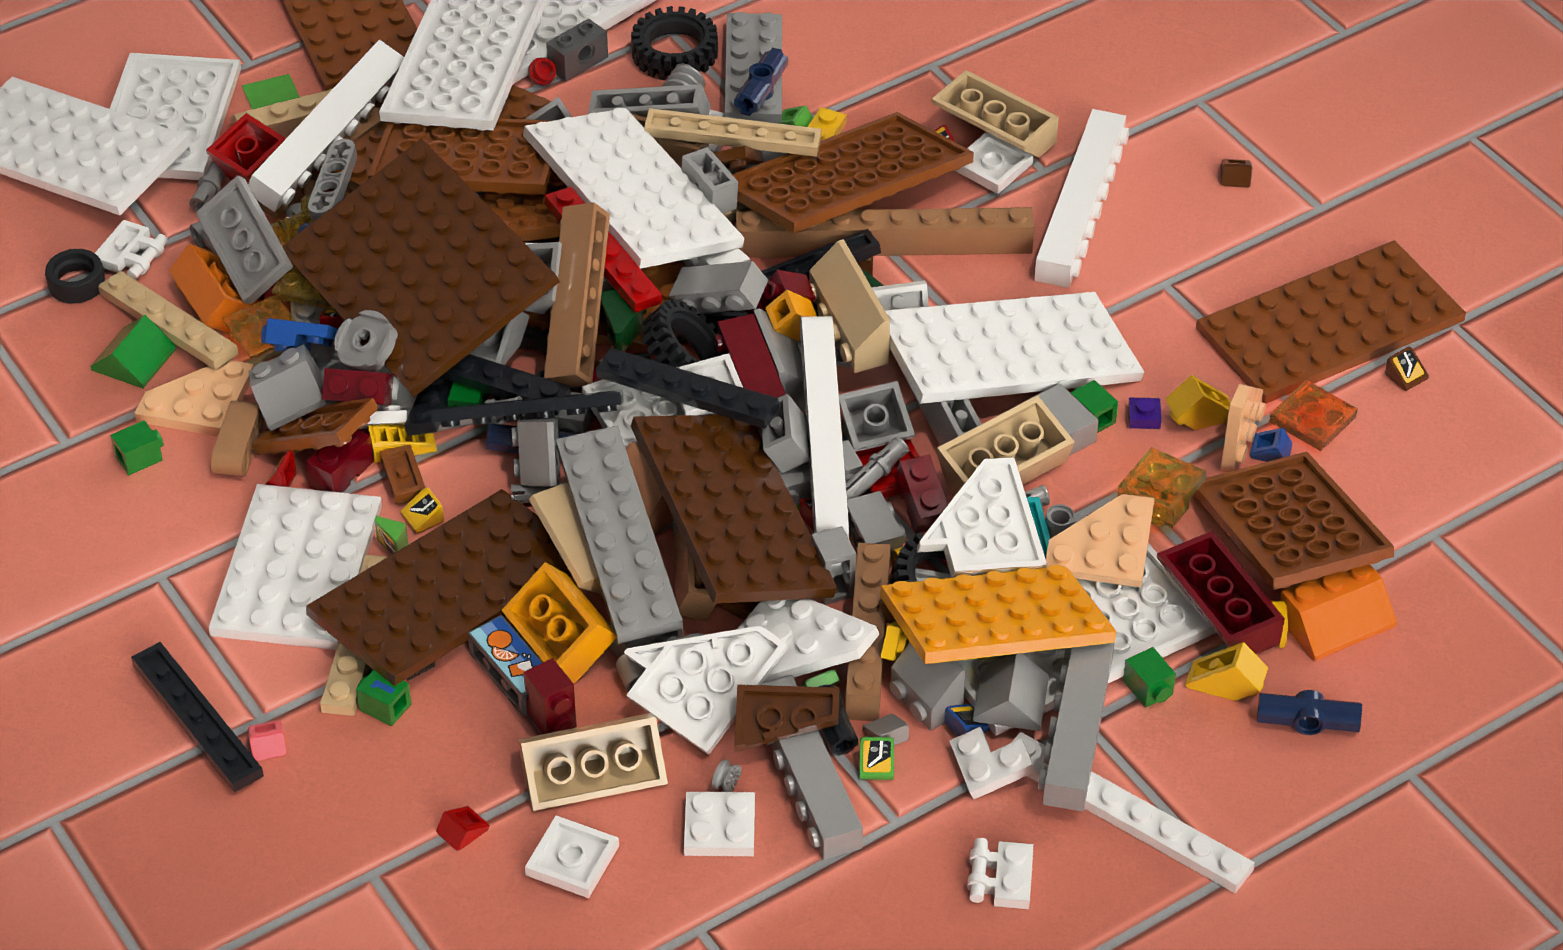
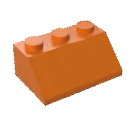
(207, 286)
(1338, 610)

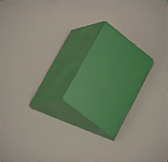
(135, 353)

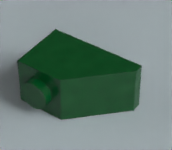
(619, 320)

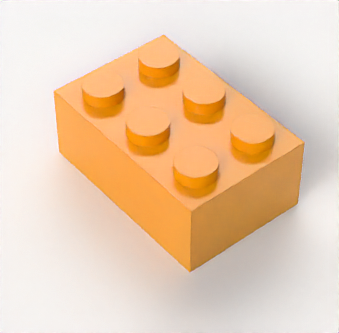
(559, 621)

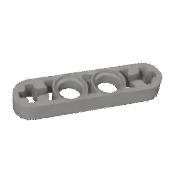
(328, 180)

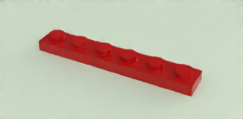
(619, 266)

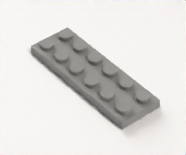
(746, 42)

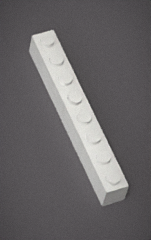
(330, 121)
(1081, 199)

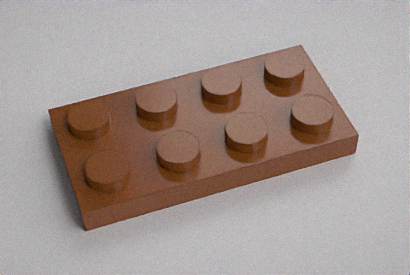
(320, 428)

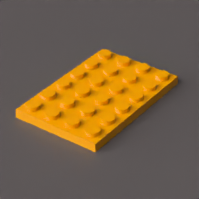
(996, 614)

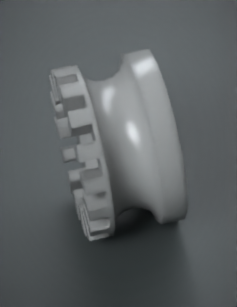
(726, 775)

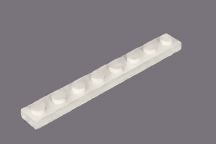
(1156, 827)

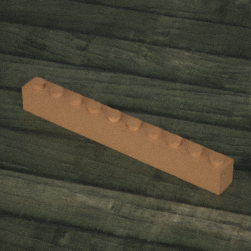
(899, 232)

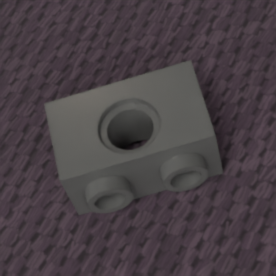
(578, 49)

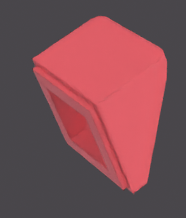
(267, 740)

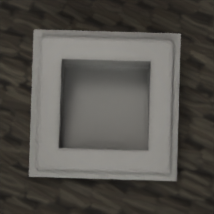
(888, 726)

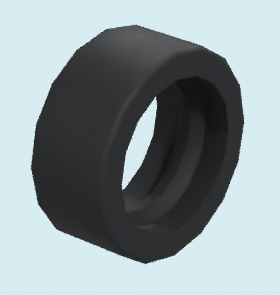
(70, 261)

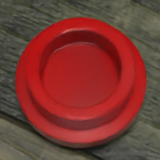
(542, 71)

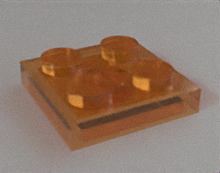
(1313, 415)

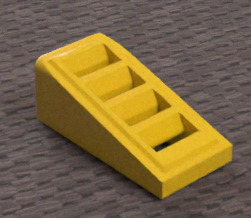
(392, 436)

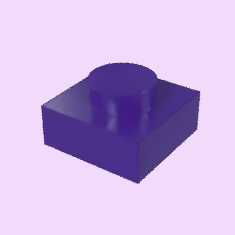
(1144, 413)

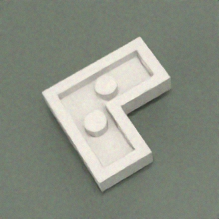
(990, 770)

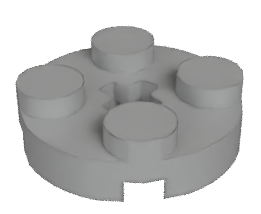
(376, 351)

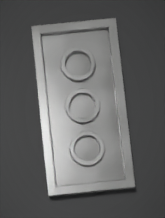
(244, 240)

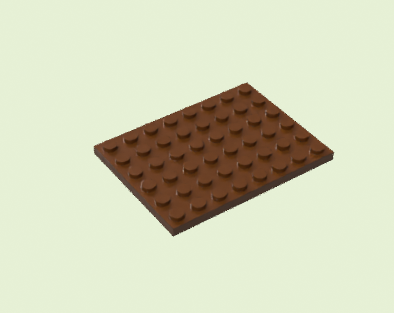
(425, 259)

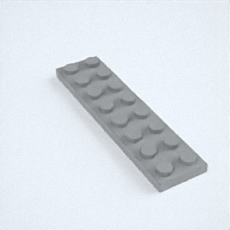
(618, 535)

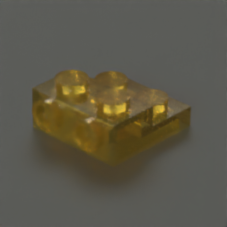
(1167, 481)

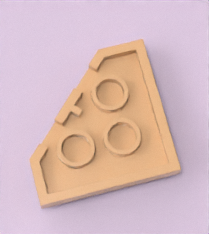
(197, 399)
(1241, 427)
(1107, 543)

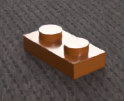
(402, 473)

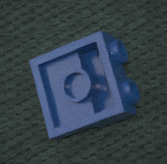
(292, 334)

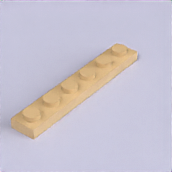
(733, 132)
(172, 321)
(346, 671)

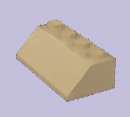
(999, 113)
(286, 115)
(857, 314)
(1023, 433)
(562, 523)
(592, 761)

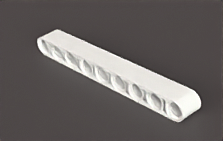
(823, 424)

